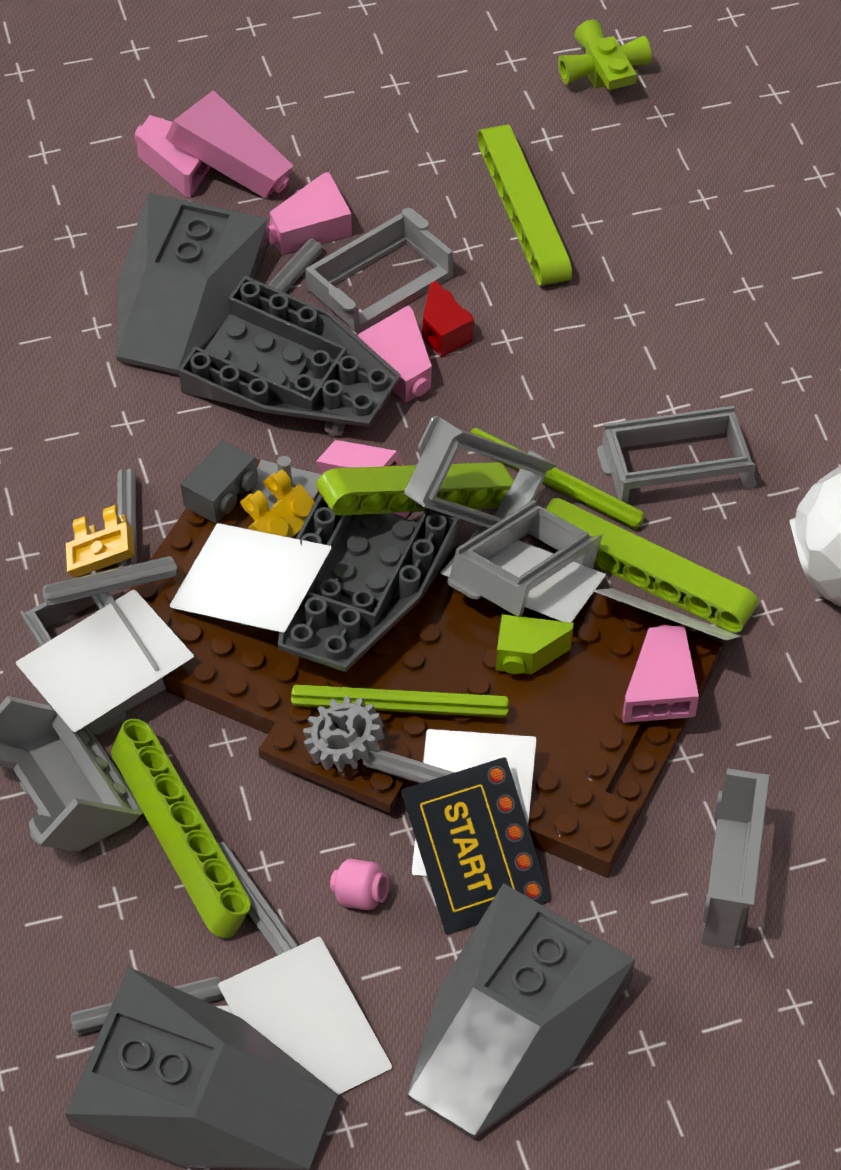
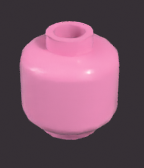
(360, 884)

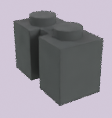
(217, 481)

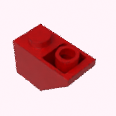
(445, 321)

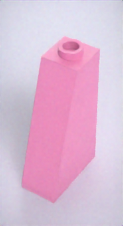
(230, 145)

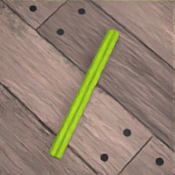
(583, 492)
(404, 700)

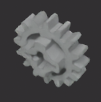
(343, 733)

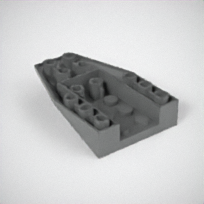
(181, 276)
(288, 361)
(367, 580)
(514, 1012)
(197, 1085)

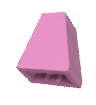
(168, 160)
(310, 213)
(402, 347)
(347, 454)
(662, 679)

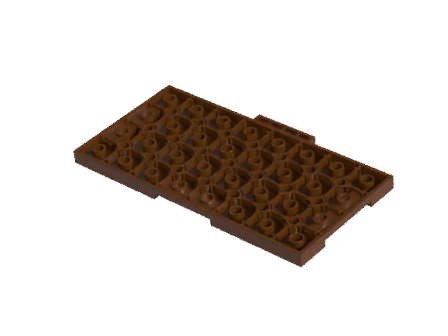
(587, 763)

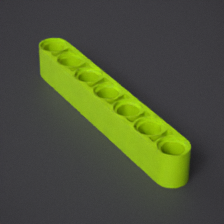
(524, 205)
(383, 487)
(663, 571)
(180, 829)

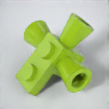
(604, 58)

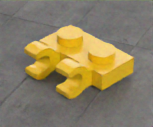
(287, 514)
(101, 548)

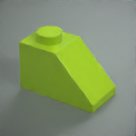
(531, 643)

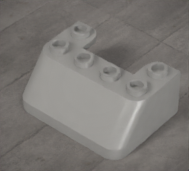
(66, 775)

